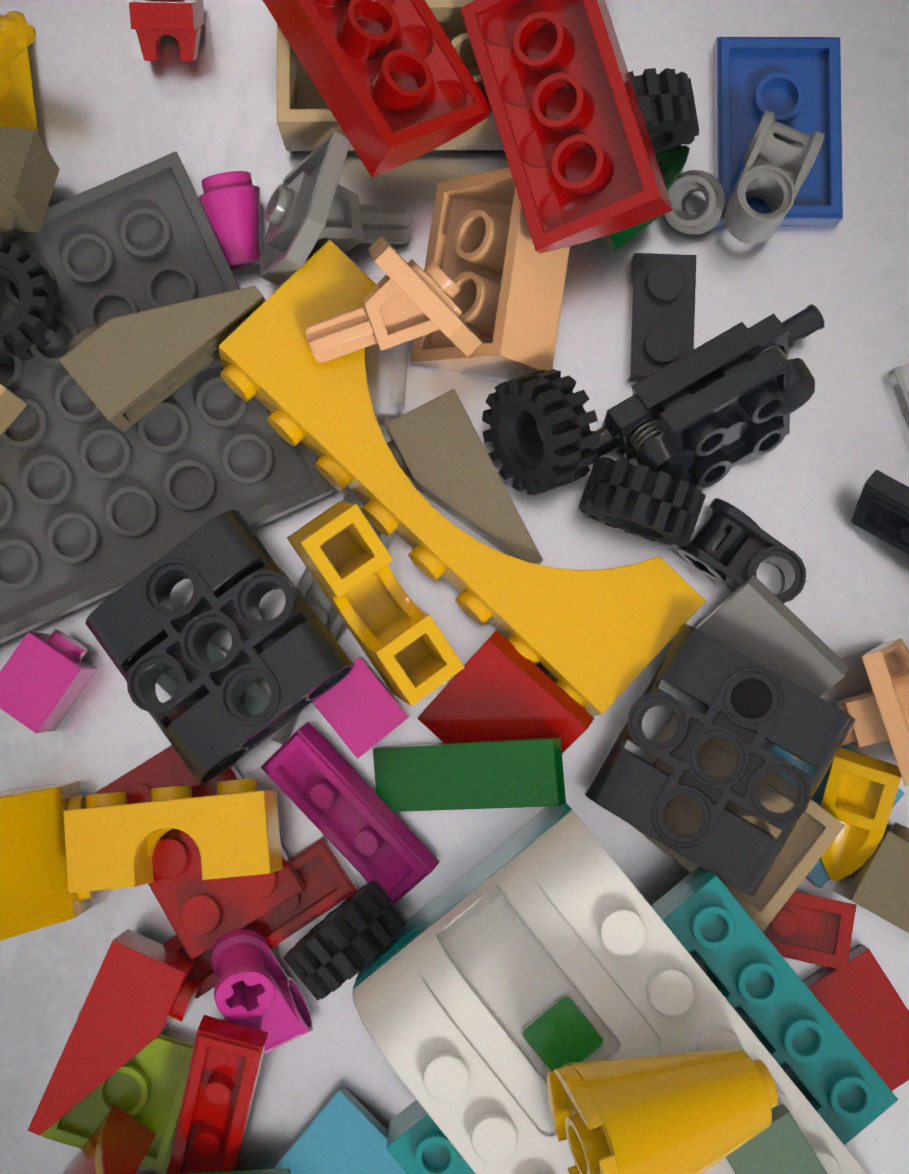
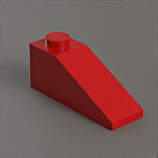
(126, 1009)

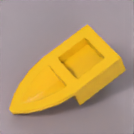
(861, 797)

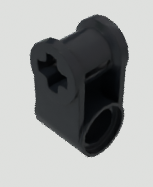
(741, 551)

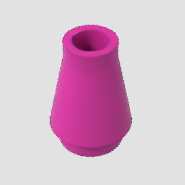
(234, 215)

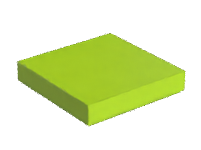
(146, 1088)

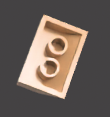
(506, 286)

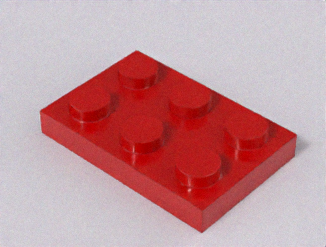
(198, 907)

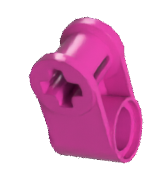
(256, 988)

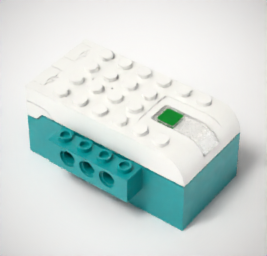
(564, 961)

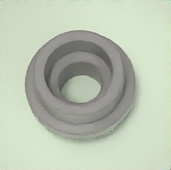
(714, 208)

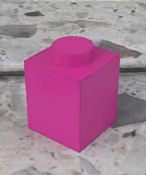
(44, 679)
(361, 708)

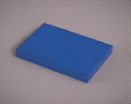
(803, 88)

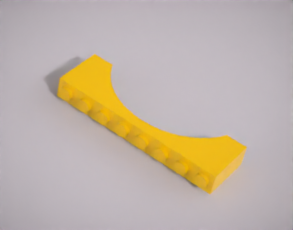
(575, 625)

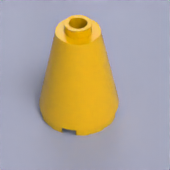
(660, 1110)

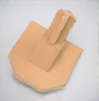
(396, 310)
(885, 709)

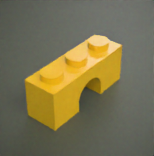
(385, 622)
(115, 841)

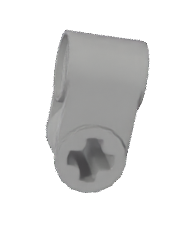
(773, 171)

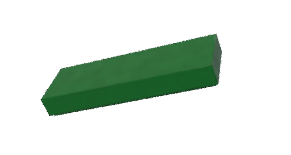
(471, 775)

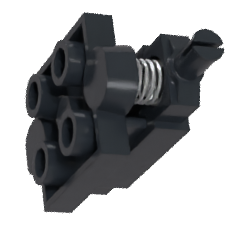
(716, 402)

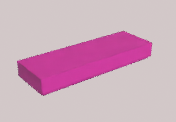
(349, 813)

